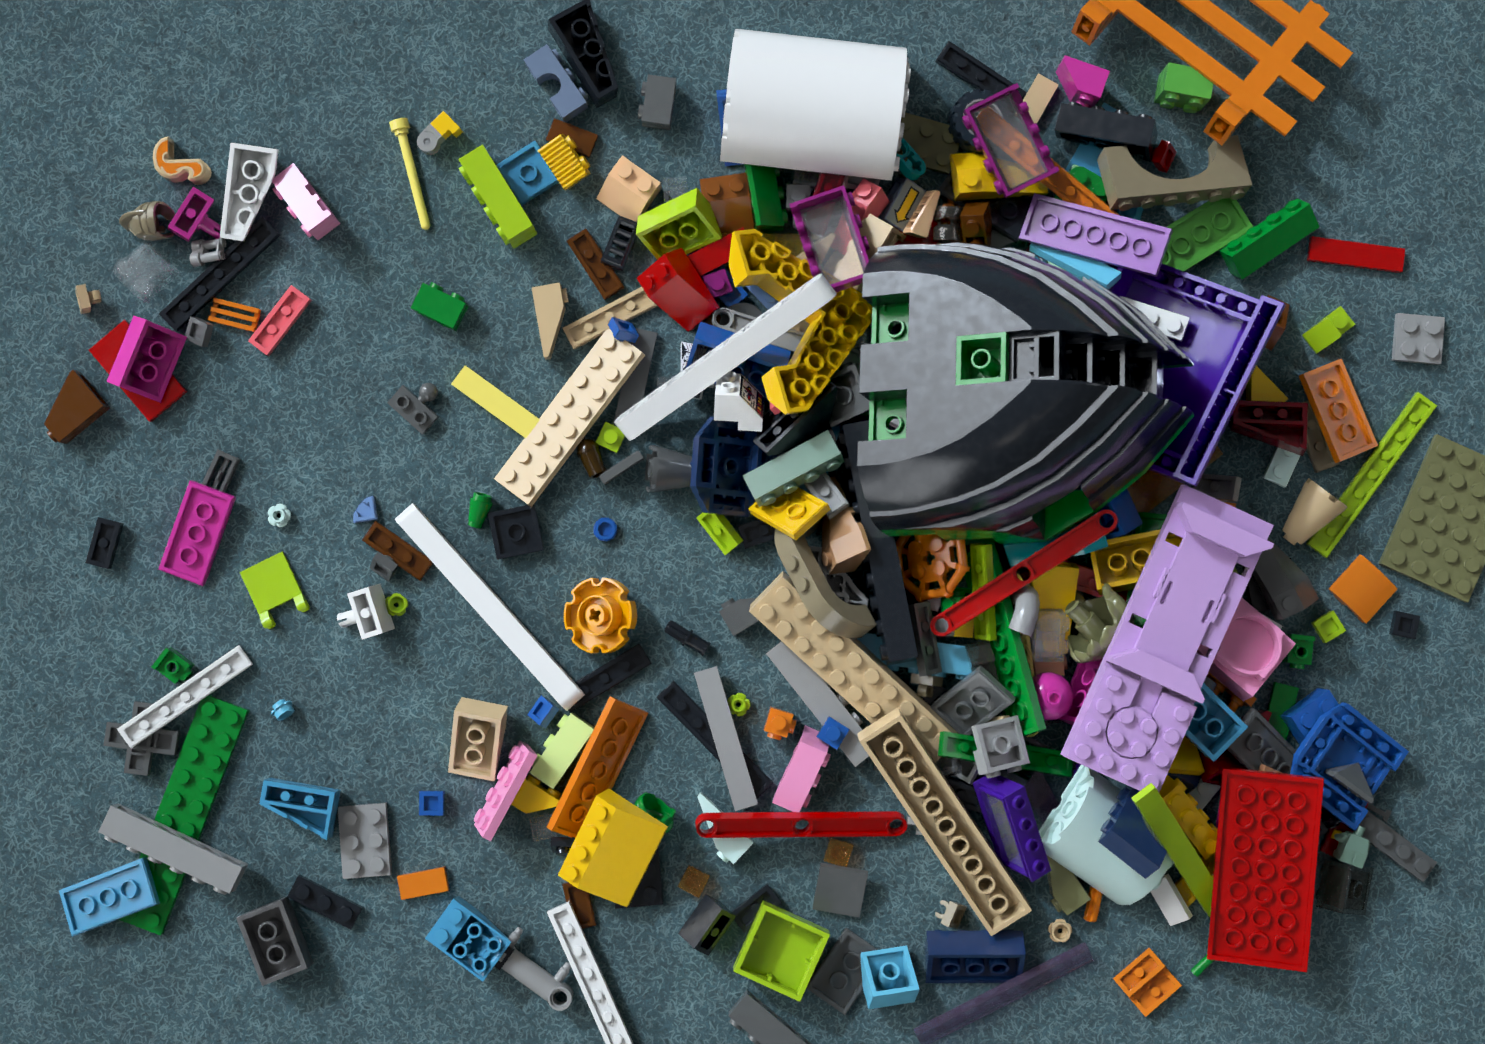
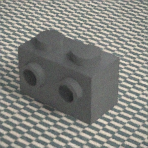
(658, 102)

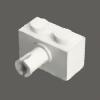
(368, 612)

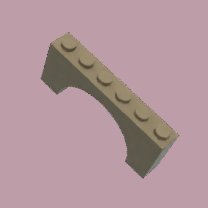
(1132, 186)

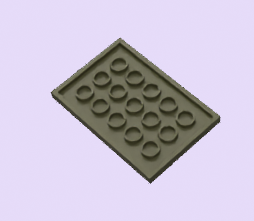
(1442, 522)

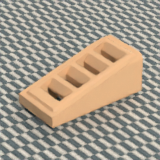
(922, 218)

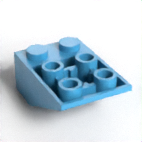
(468, 938)

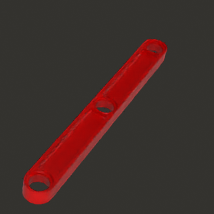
(1037, 563)
(783, 824)

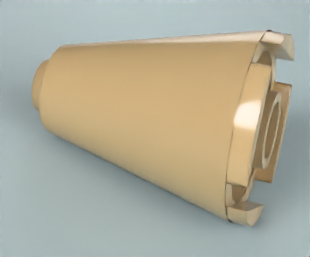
(1311, 513)

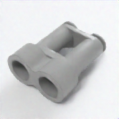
(201, 254)

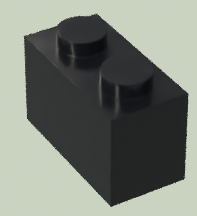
(706, 924)

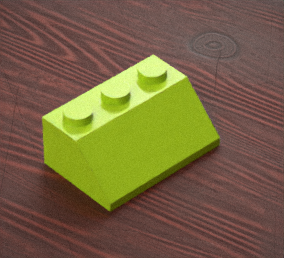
(679, 223)

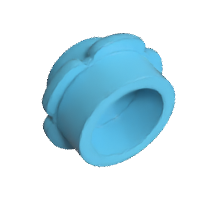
(282, 709)

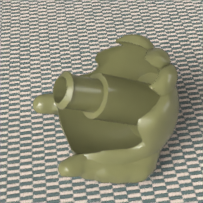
(1095, 623)

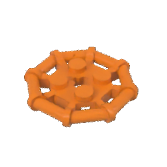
(937, 571)

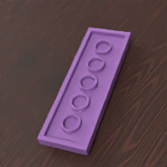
(1095, 234)

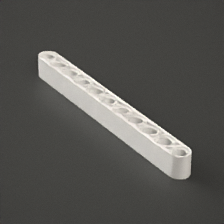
(726, 356)
(490, 607)

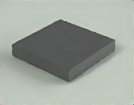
(840, 890)

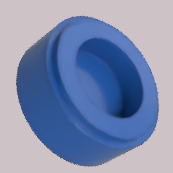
(605, 529)

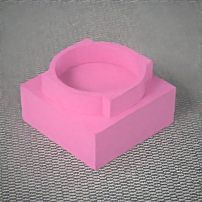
(1248, 651)

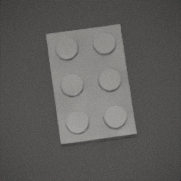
(364, 840)

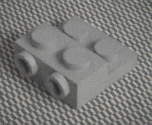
(999, 747)

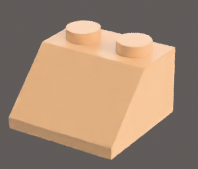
(628, 190)

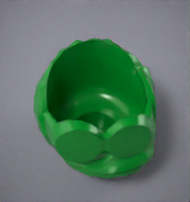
(656, 808)

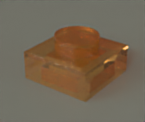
(838, 852)
(693, 881)

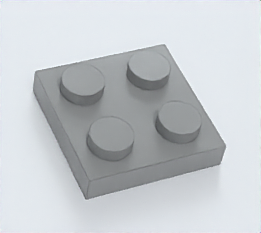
(1418, 338)

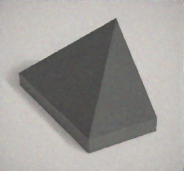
(1352, 779)

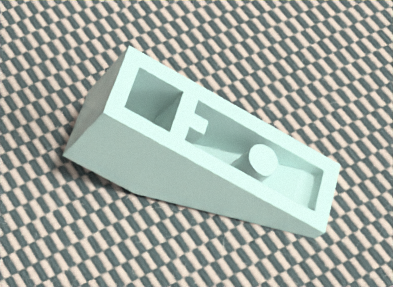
(728, 848)

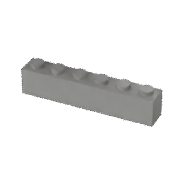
(819, 698)
(172, 848)

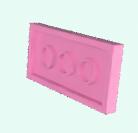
(502, 795)

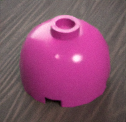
(1053, 695)

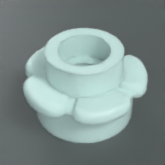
(285, 515)

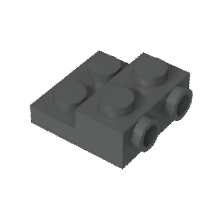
(849, 401)

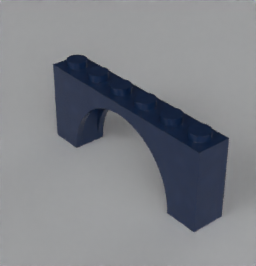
(1129, 836)

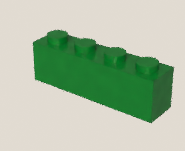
(1269, 238)

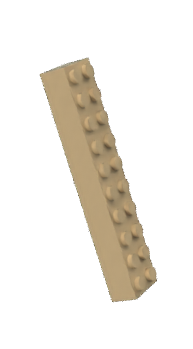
(845, 663)
(944, 821)

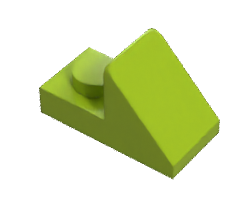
(1328, 329)

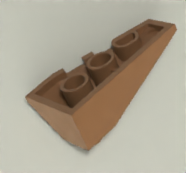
(843, 540)

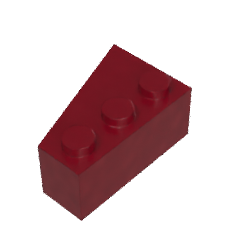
(1273, 423)

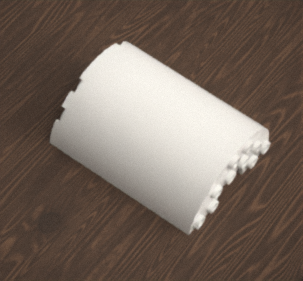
(815, 104)

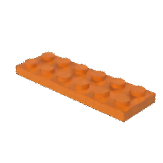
(598, 764)

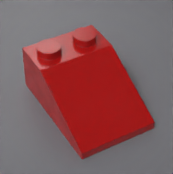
(678, 289)

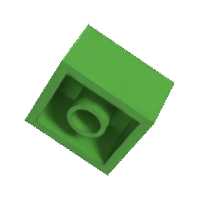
(1182, 88)

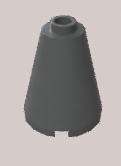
(667, 469)

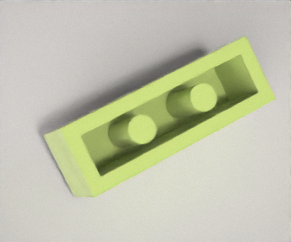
(561, 749)

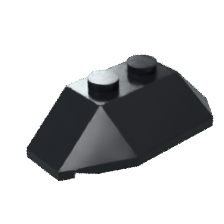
(788, 431)

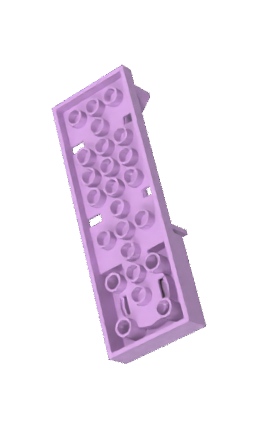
(1152, 673)

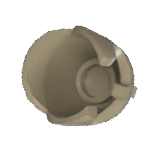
(144, 220)

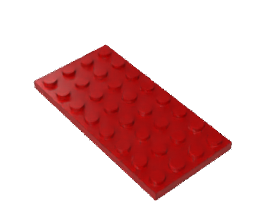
(1265, 868)

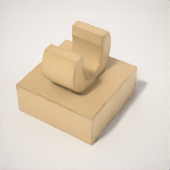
(86, 298)

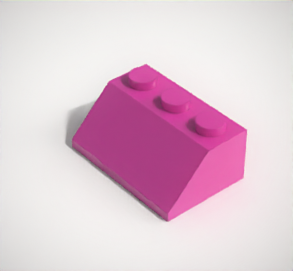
(146, 358)

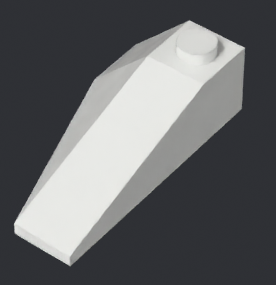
(247, 183)

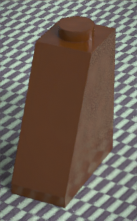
(74, 408)

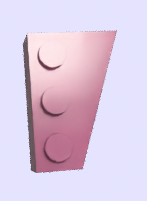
(802, 771)

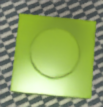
(610, 437)
(1328, 626)

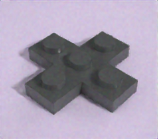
(140, 757)

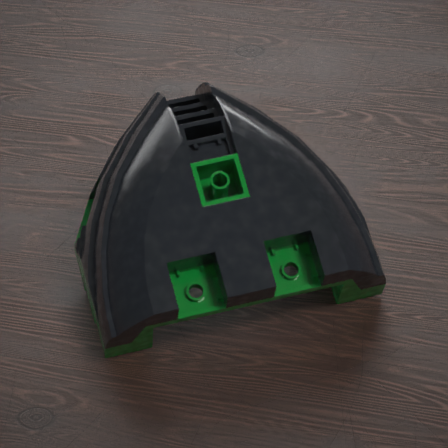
(1004, 394)

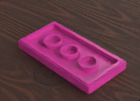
(197, 533)

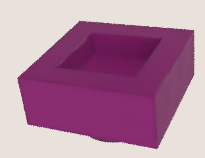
(718, 283)

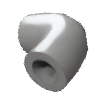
(1026, 610)

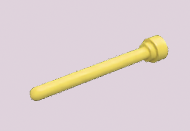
(400, 129)

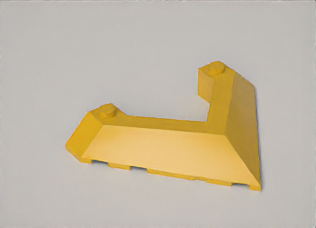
(831, 328)

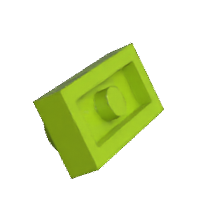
(720, 531)

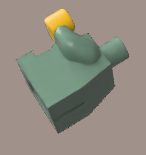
(1351, 847)

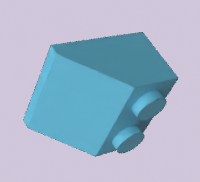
(888, 977)

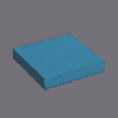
(527, 173)

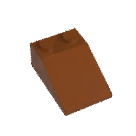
(729, 201)

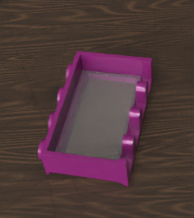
(1009, 141)
(832, 237)

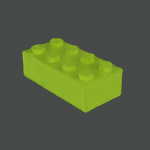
(500, 201)

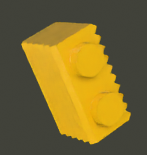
(565, 161)

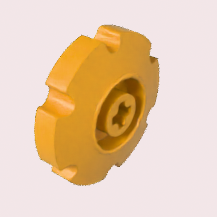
(600, 615)

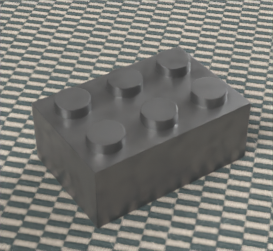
(275, 941)

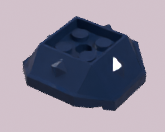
(714, 486)

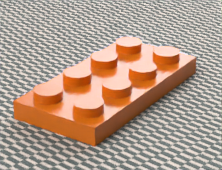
(1338, 410)

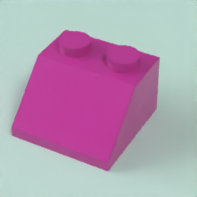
(1082, 81)

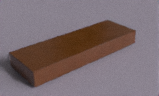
(590, 258)
(398, 549)

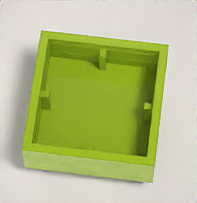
(781, 950)

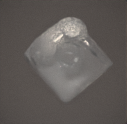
(145, 272)

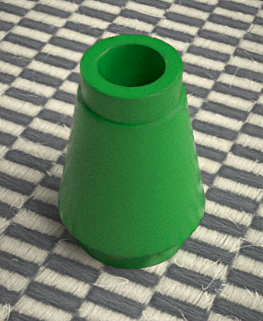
(478, 509)

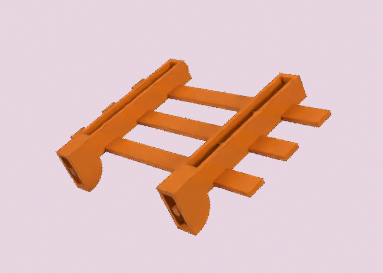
(1272, 61)

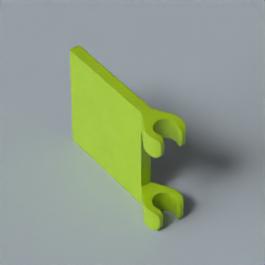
(272, 585)

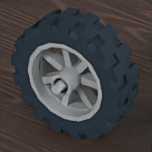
(957, 127)

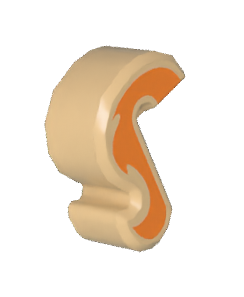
(178, 169)

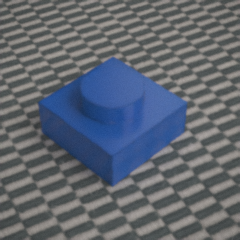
(623, 330)
(543, 712)
(832, 732)
(431, 803)

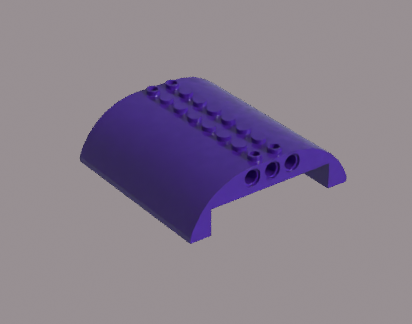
(1224, 344)

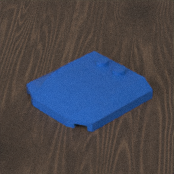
(1342, 739)

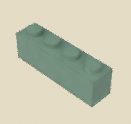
(793, 469)

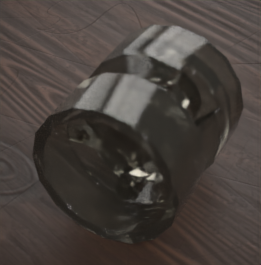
(947, 232)

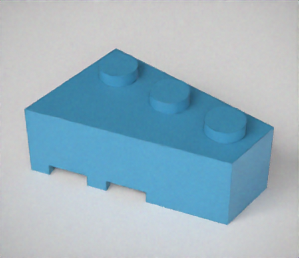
(305, 804)

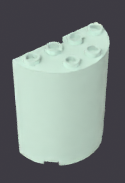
(1073, 834)

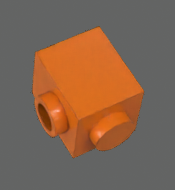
(779, 723)

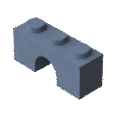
(546, 65)

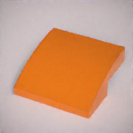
(1363, 588)
(1147, 982)

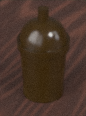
(591, 457)

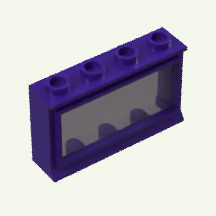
(1012, 826)

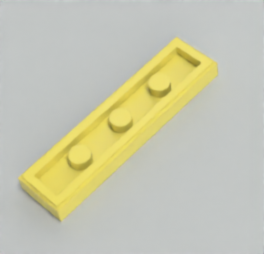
(495, 401)

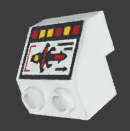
(738, 402)

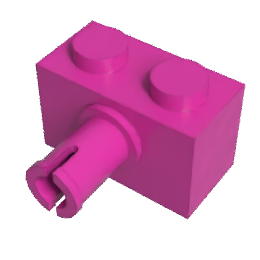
(193, 216)

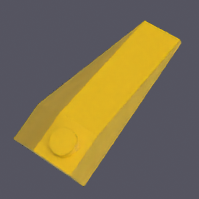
(974, 183)

